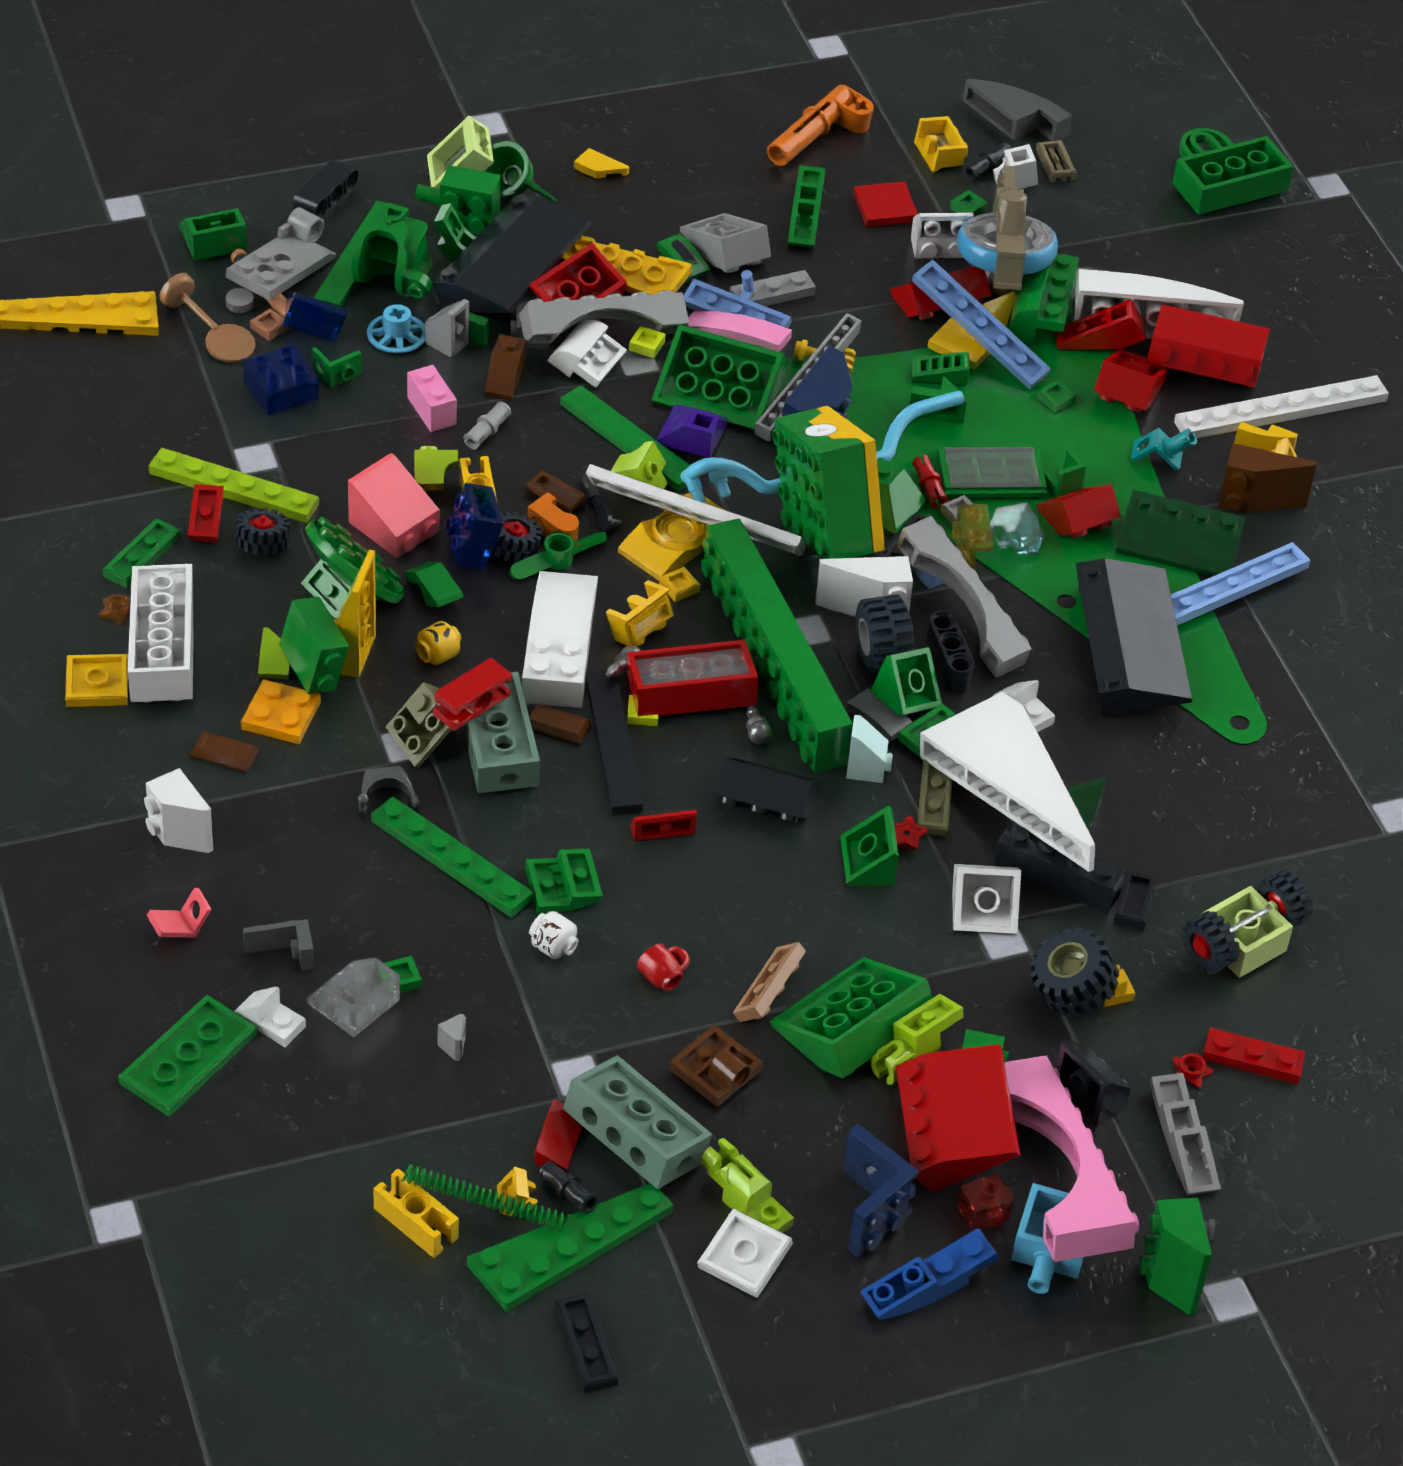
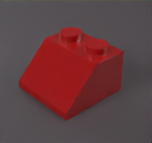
(1081, 510)

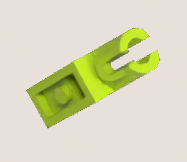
(916, 1035)
(745, 1186)

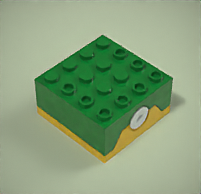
(829, 483)

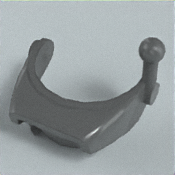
(385, 777)

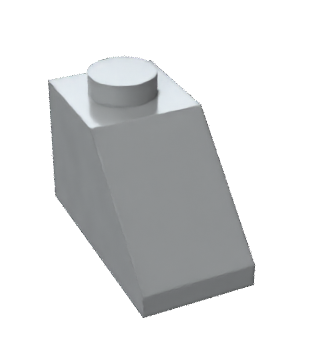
(449, 328)

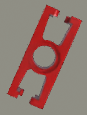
(472, 694)

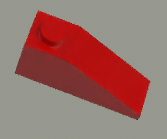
(1106, 329)

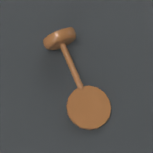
(224, 342)

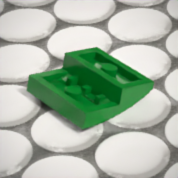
(563, 881)

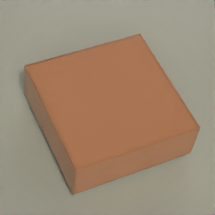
(268, 324)

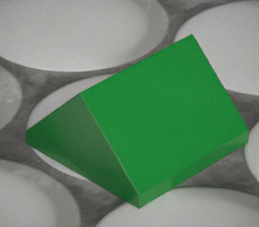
(908, 682)
(871, 851)

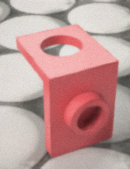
(181, 923)

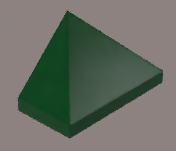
(1087, 798)

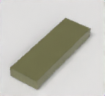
(934, 800)

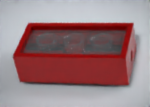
(692, 678)

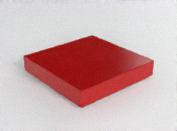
(885, 204)

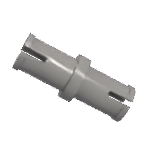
(487, 425)

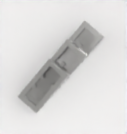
(1184, 1134)

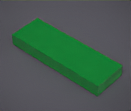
(141, 551)

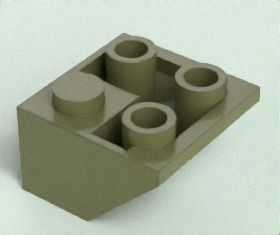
(416, 727)

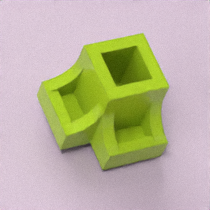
(643, 465)
(432, 466)

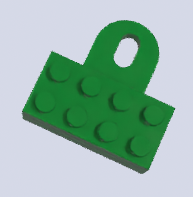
(1228, 171)

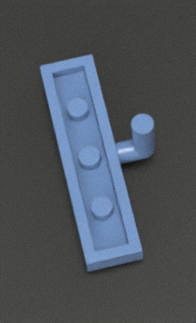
(706, 297)

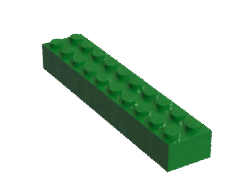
(777, 646)

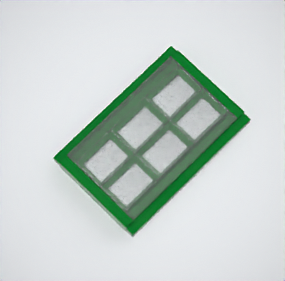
(991, 471)

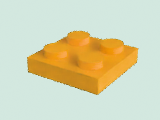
(280, 711)

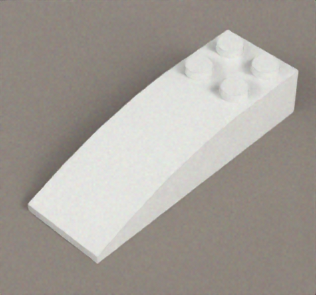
(1105, 289)
(161, 633)
(559, 639)

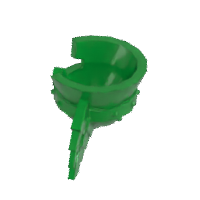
(515, 170)

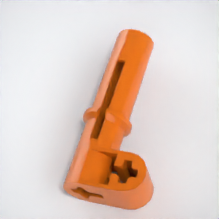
(816, 122)

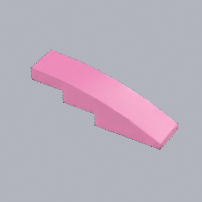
(741, 328)

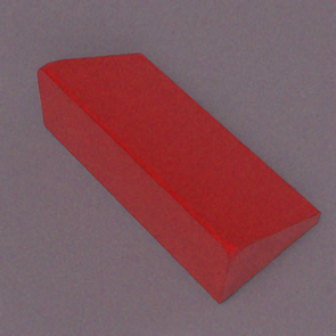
(664, 825)
(558, 1138)

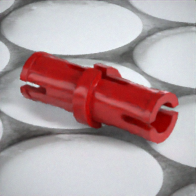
(929, 481)

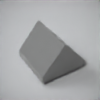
(452, 1036)

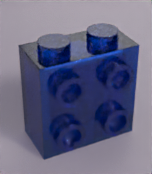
(281, 379)
(474, 525)

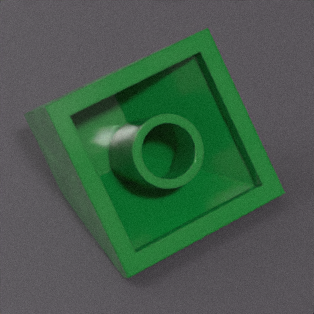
(898, 496)

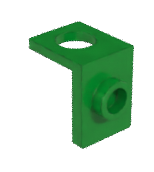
(337, 370)

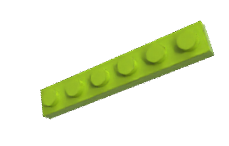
(237, 485)

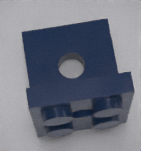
(889, 1182)

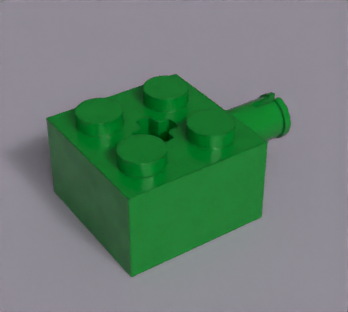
(470, 192)

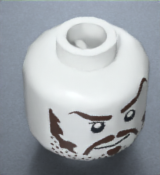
(554, 935)

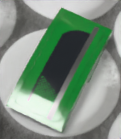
(681, 249)

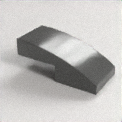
(878, 714)

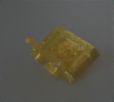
(972, 531)

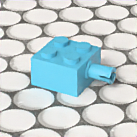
(1029, 1242)

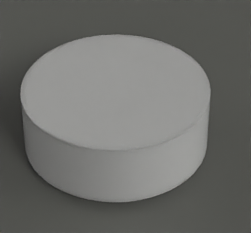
(239, 300)

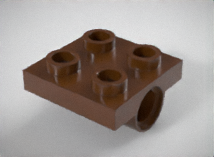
(715, 1065)

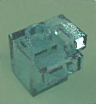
(1017, 528)

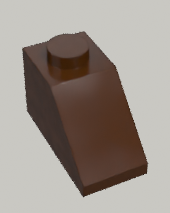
(506, 367)

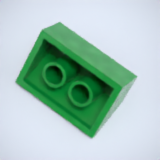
(1177, 1253)

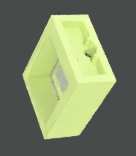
(464, 147)

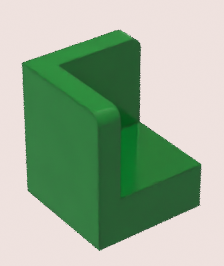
(1066, 478)

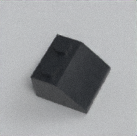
(1091, 1083)

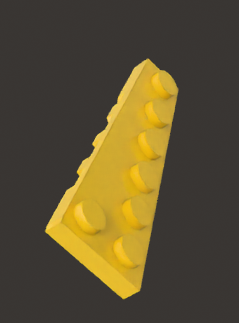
(640, 271)
(129, 312)

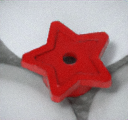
(912, 840)
(1194, 1062)

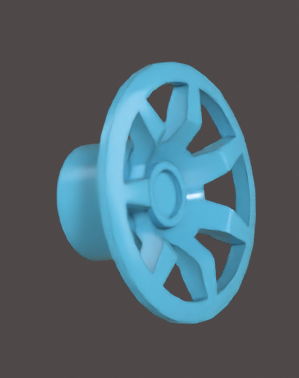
(397, 326)

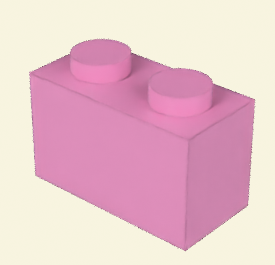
(431, 398)

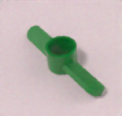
(556, 555)

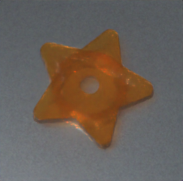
(111, 611)

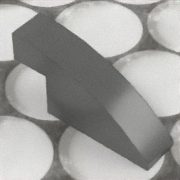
(1016, 110)

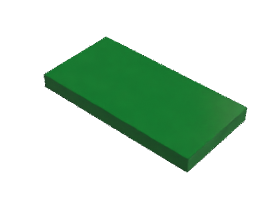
(187, 1055)

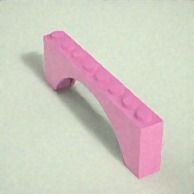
(1095, 1212)

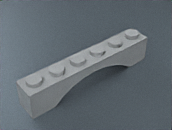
(547, 320)
(931, 551)

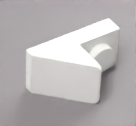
(1027, 695)
(271, 1017)

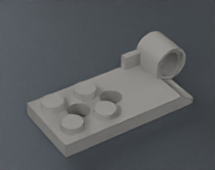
(285, 258)

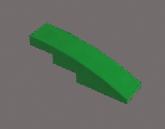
(806, 206)

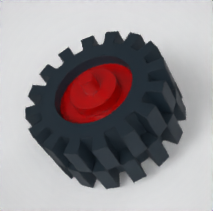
(262, 531)
(518, 537)

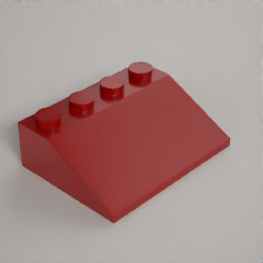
(957, 1114)

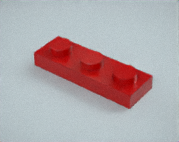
(1254, 1055)

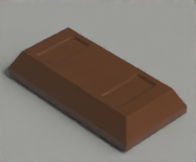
(566, 496)
(558, 724)
(224, 751)

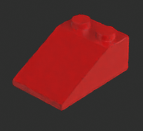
(580, 276)
(1130, 380)

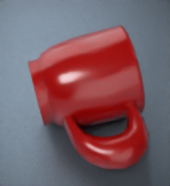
(661, 965)

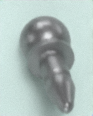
(620, 662)
(757, 726)

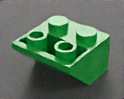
(214, 234)

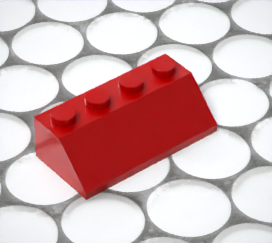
(1208, 345)

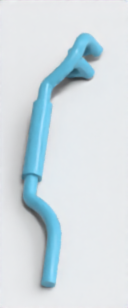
(722, 468)

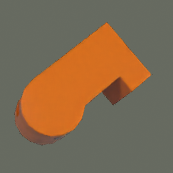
(552, 518)

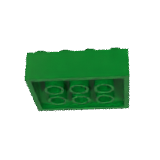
(720, 376)
(851, 1015)

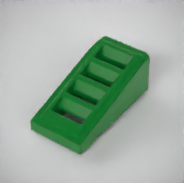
(951, 366)

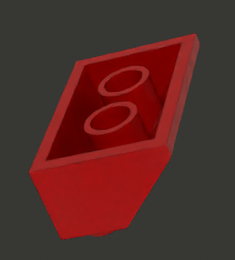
(917, 302)

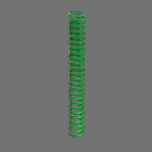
(486, 1199)

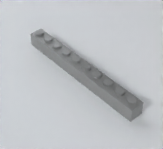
(839, 338)

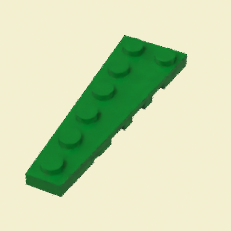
(545, 1256)

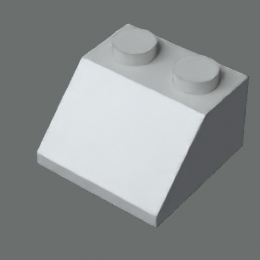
(178, 813)
(986, 898)

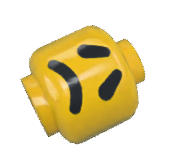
(438, 643)

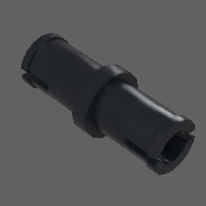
(986, 162)
(568, 1187)

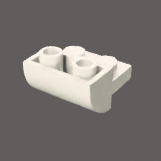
(588, 352)

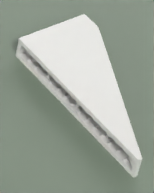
(1005, 764)

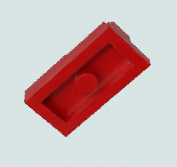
(206, 513)

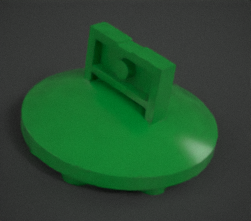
(340, 565)

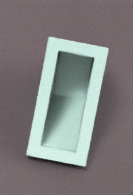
(867, 753)

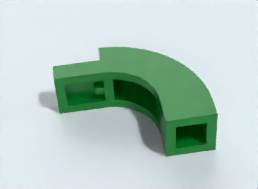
(453, 233)

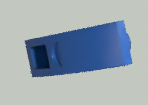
(929, 1280)

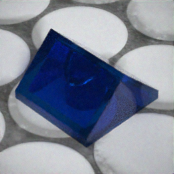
(314, 317)

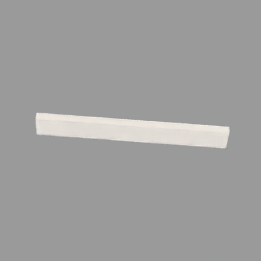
(692, 508)

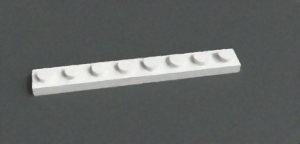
(1283, 407)

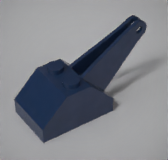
(824, 385)

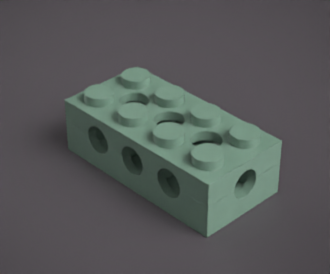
(515, 763)
(637, 1121)

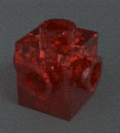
(985, 1202)

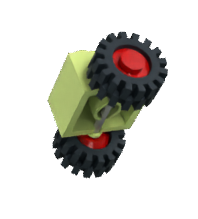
(1248, 925)

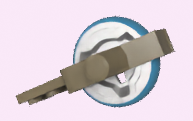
(1007, 239)

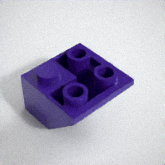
(692, 430)

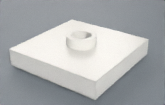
(745, 1253)

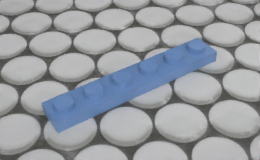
(981, 324)

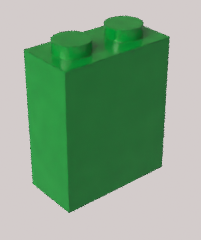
(313, 645)

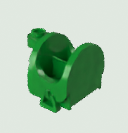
(396, 247)

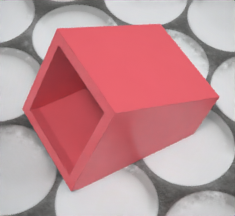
(391, 507)

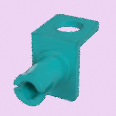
(1168, 448)

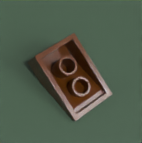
(1265, 480)

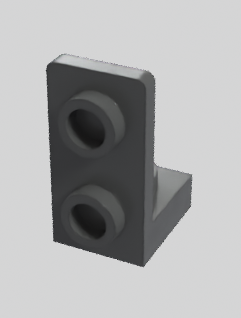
(282, 935)

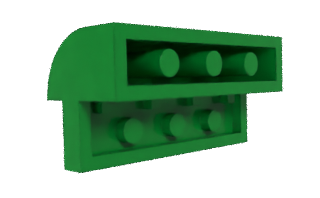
(1044, 299)

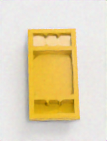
(665, 542)

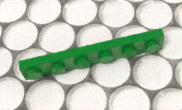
(452, 857)

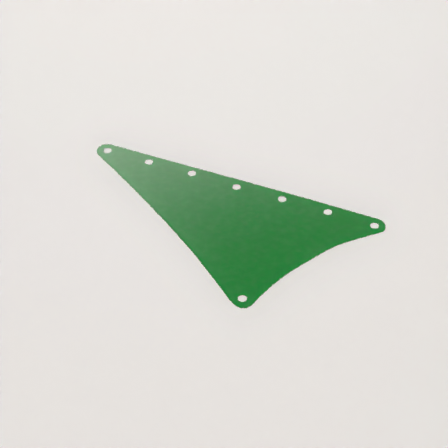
(1102, 435)

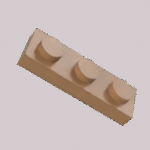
(769, 982)

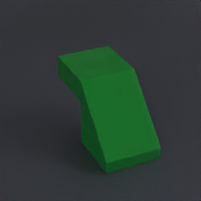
(435, 583)

